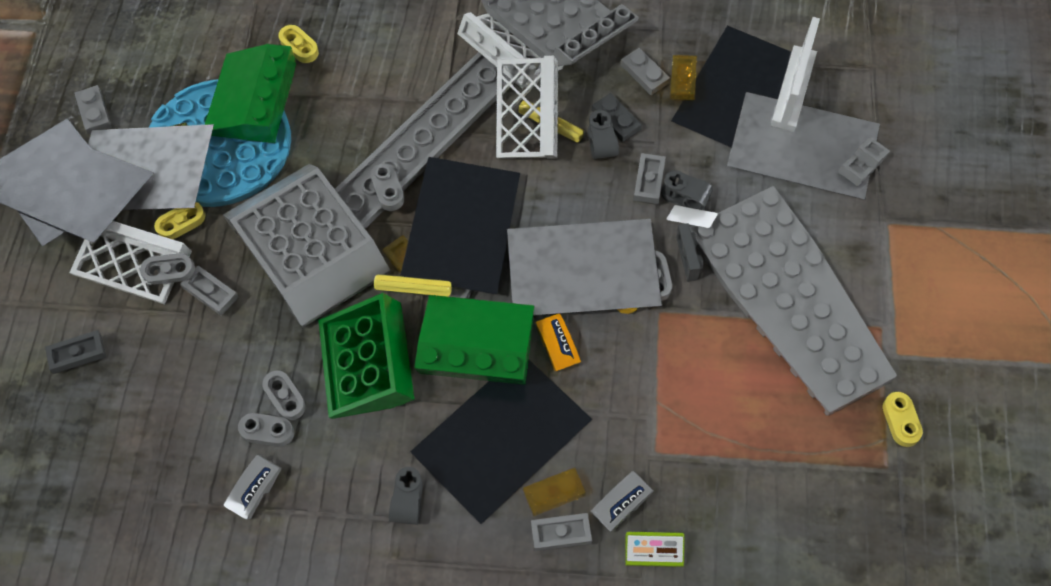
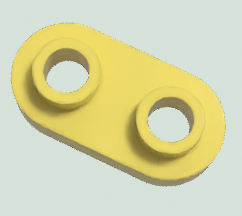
(303, 46)
(179, 220)
(900, 418)

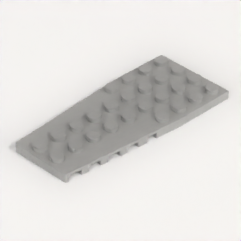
(794, 299)

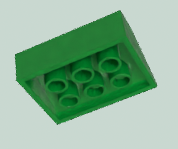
(252, 93)
(475, 339)
(366, 358)

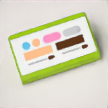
(654, 549)

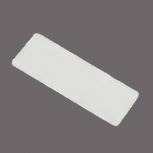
(692, 216)

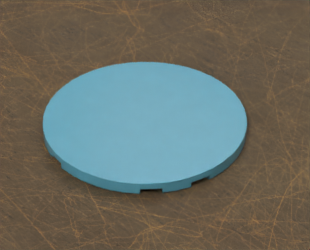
(232, 166)

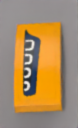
(557, 341)

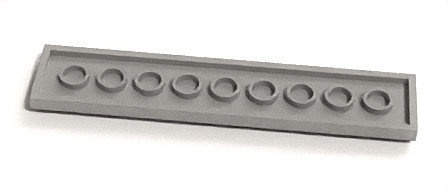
(424, 135)

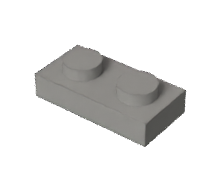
(645, 71)
(93, 109)
(649, 178)
(210, 291)
(561, 532)

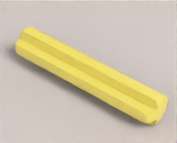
(564, 127)
(412, 285)

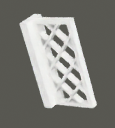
(496, 45)
(795, 82)
(548, 108)
(131, 237)

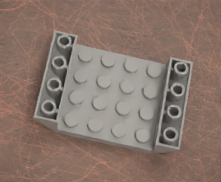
(560, 26)
(308, 243)

